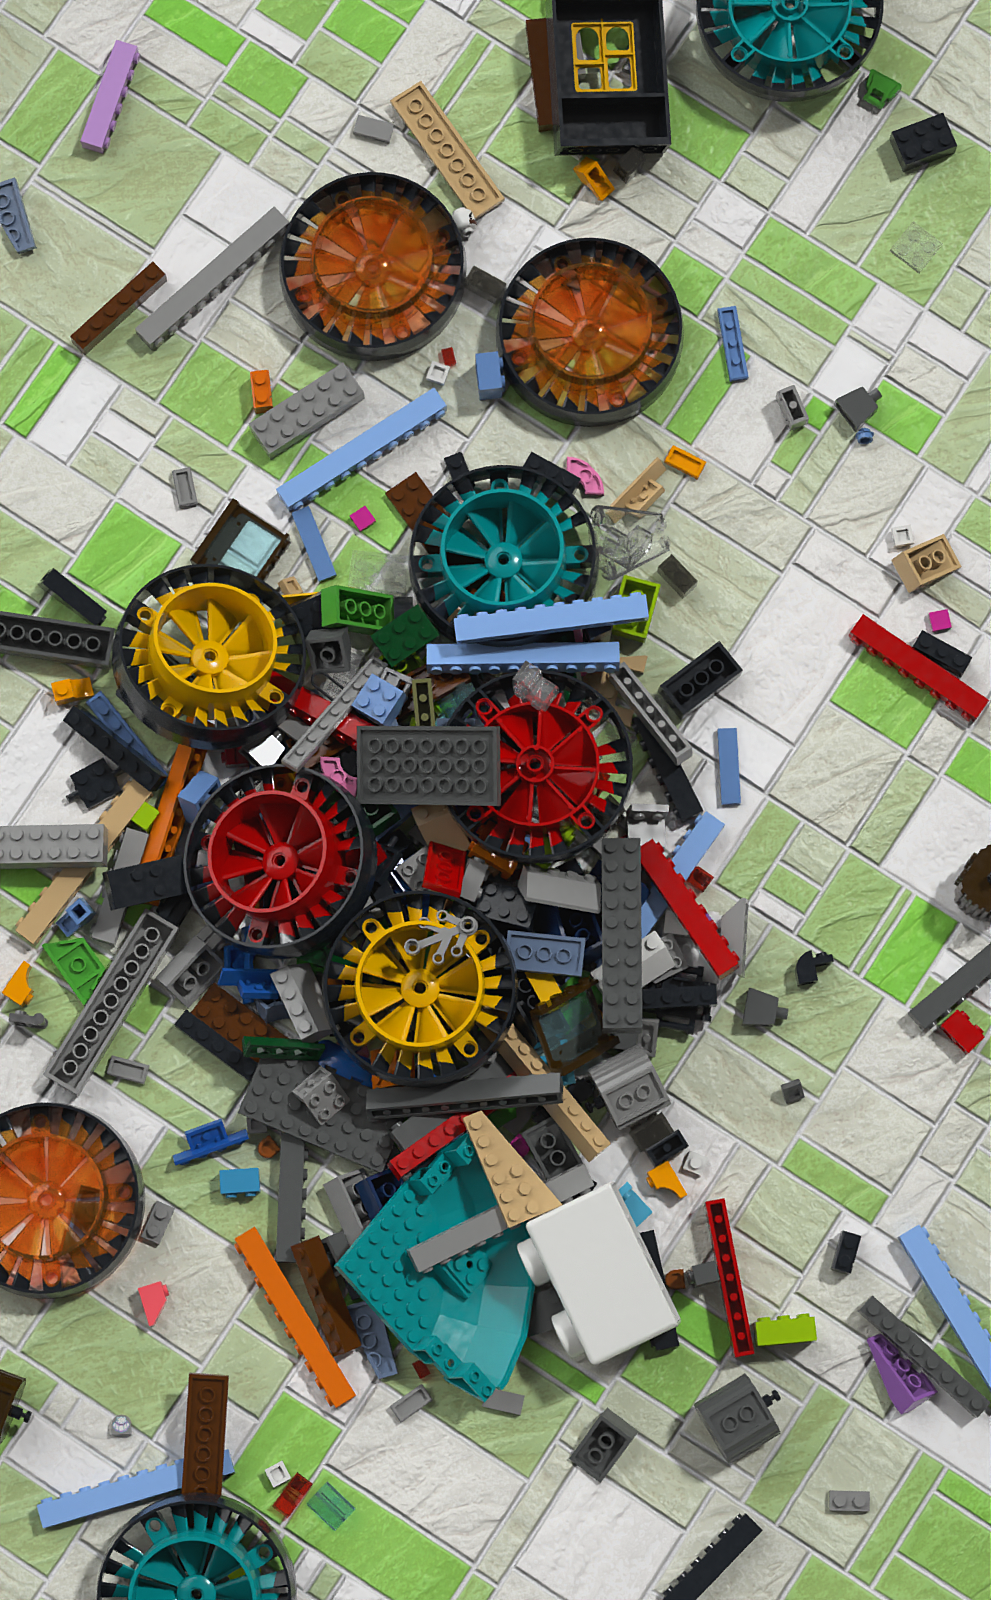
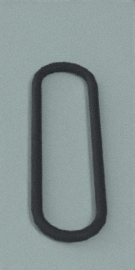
(325, 694)

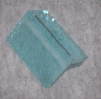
(331, 1506)

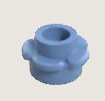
(864, 436)

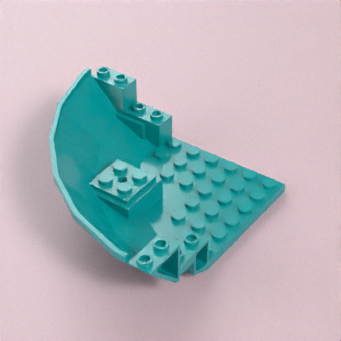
(454, 1311)

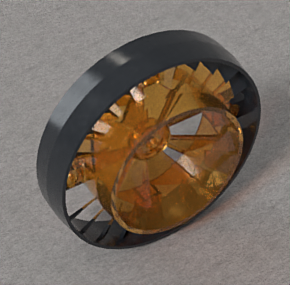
(405, 257)
(618, 365)
(89, 1216)

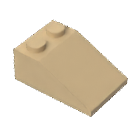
(926, 563)
(438, 826)

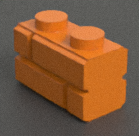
(261, 391)

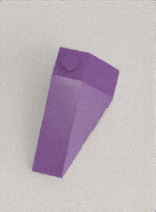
(903, 1383)

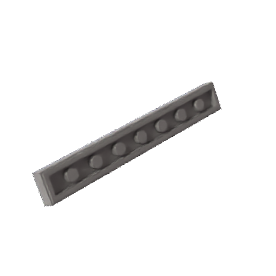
(331, 717)

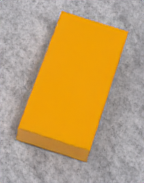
(685, 462)

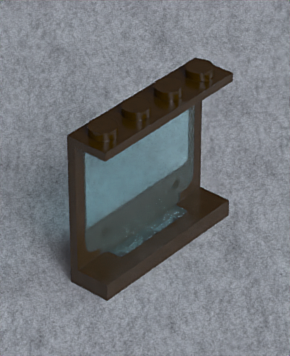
(242, 543)
(571, 1028)

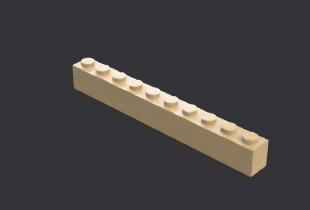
(70, 880)
(567, 1115)

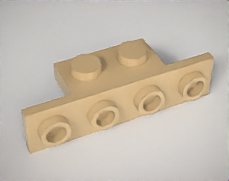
(643, 489)

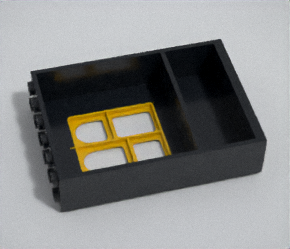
(608, 118)

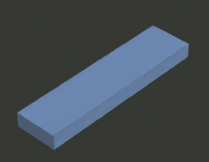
(732, 343)
(313, 544)
(729, 766)

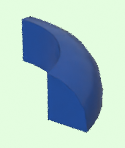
(336, 1058)

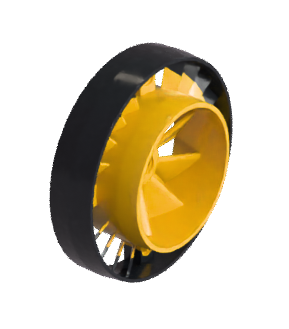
(237, 667)
(430, 1034)

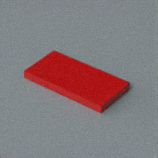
(444, 869)

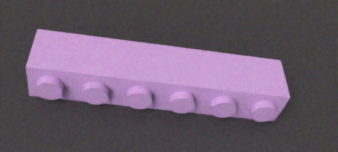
(109, 97)

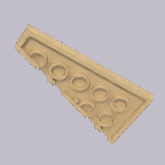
(512, 1181)

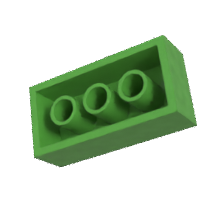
(356, 609)

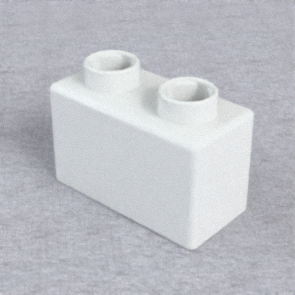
(600, 1275)

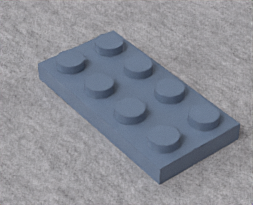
(546, 953)

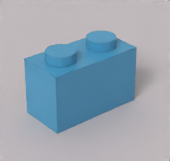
(240, 1181)

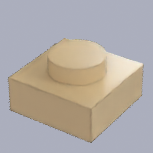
(290, 586)

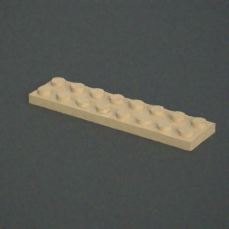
(447, 150)

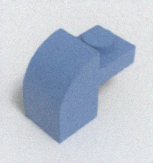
(77, 915)

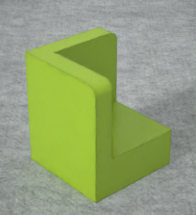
(145, 817)

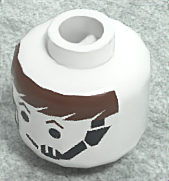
(465, 221)

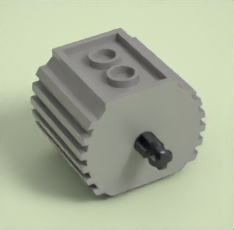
(628, 1087)

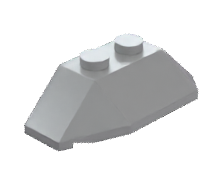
(734, 928)

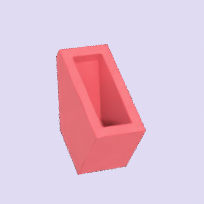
(153, 1300)

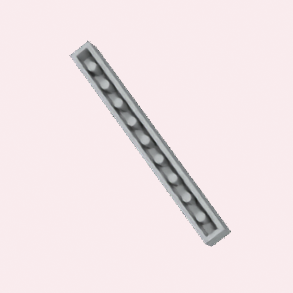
(212, 278)
(490, 1223)

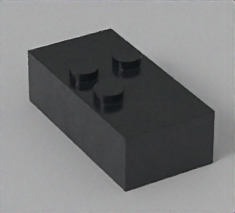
(700, 680)
(145, 882)

